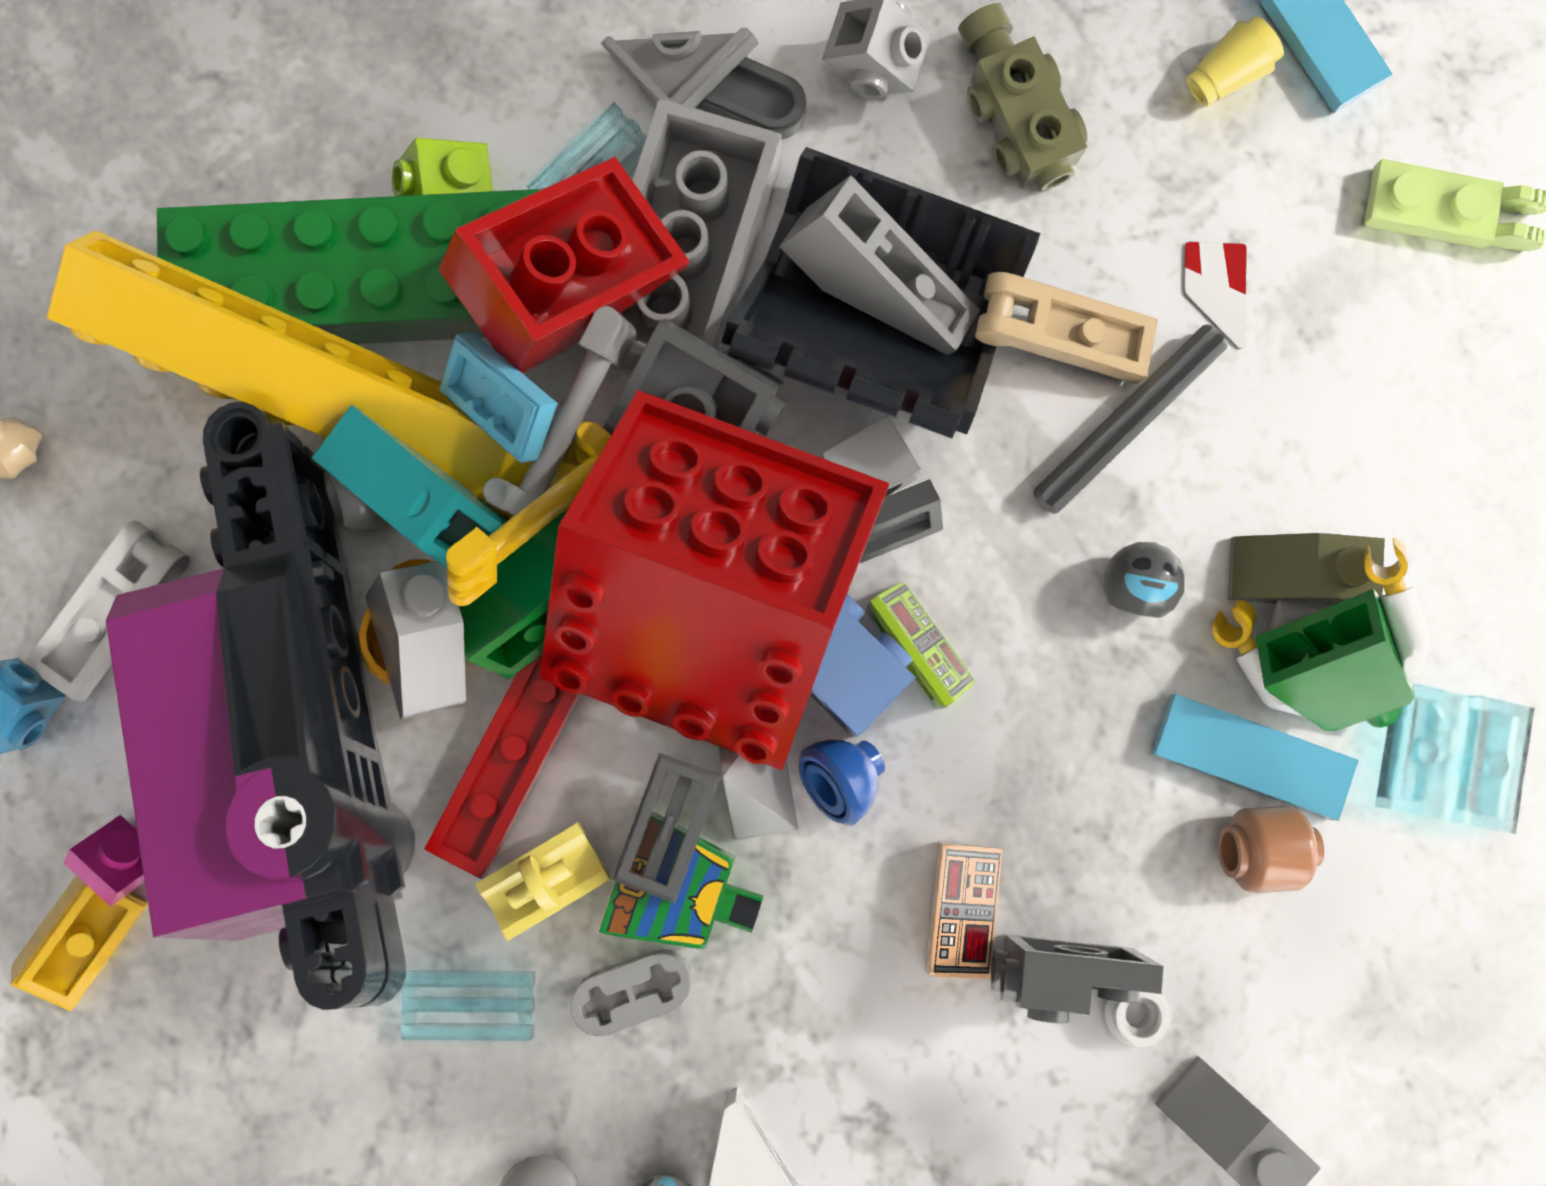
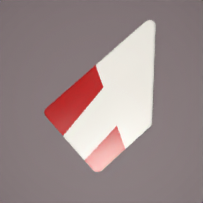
(1218, 285)

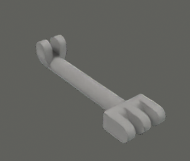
(607, 344)

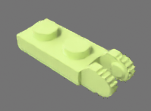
(1452, 207)

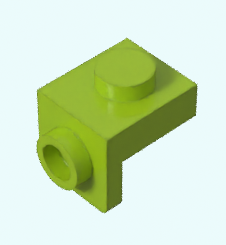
(442, 168)

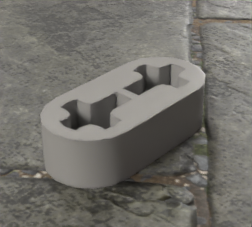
(637, 1007)

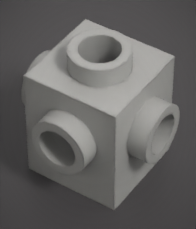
(877, 47)

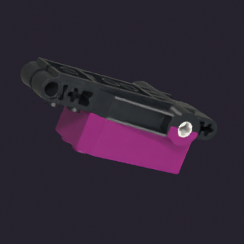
(260, 733)

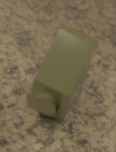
(1301, 567)

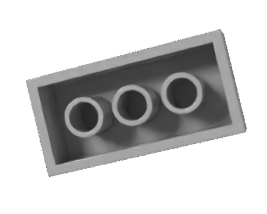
(711, 192)

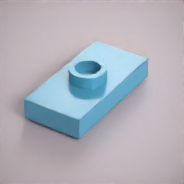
(497, 397)

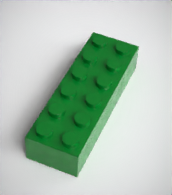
(336, 263)

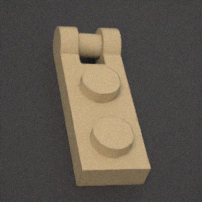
(1067, 327)

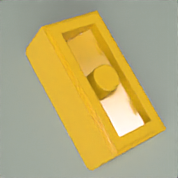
(73, 944)

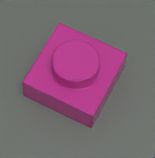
(109, 860)

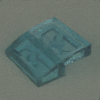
(1457, 759)

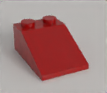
(556, 258)

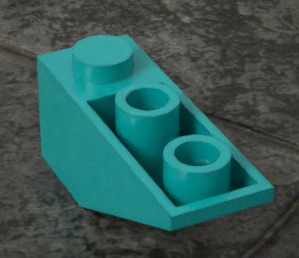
(403, 485)

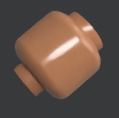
(1270, 849)

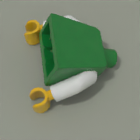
(1342, 660)

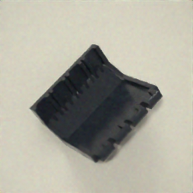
(833, 344)

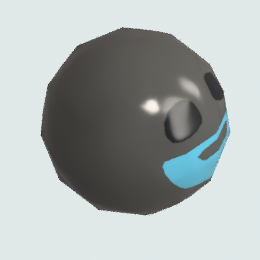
(1144, 579)

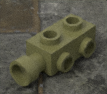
(1020, 107)

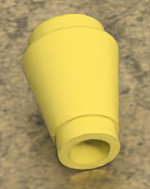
(1237, 60)

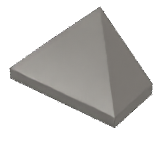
(757, 796)

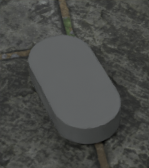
(759, 98)

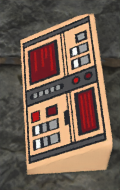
(963, 911)

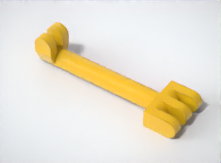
(475, 557)

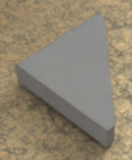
(681, 64)

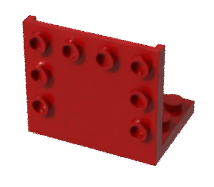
(705, 577)

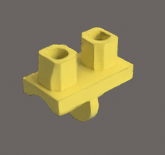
(543, 881)

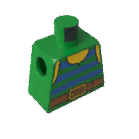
(701, 901)

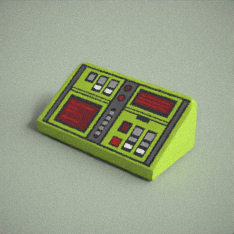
(934, 661)

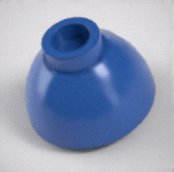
(841, 778)

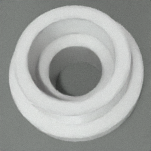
(1146, 1032)

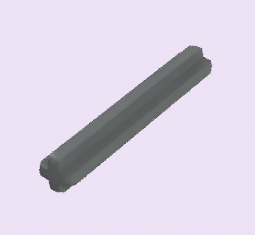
(1130, 418)

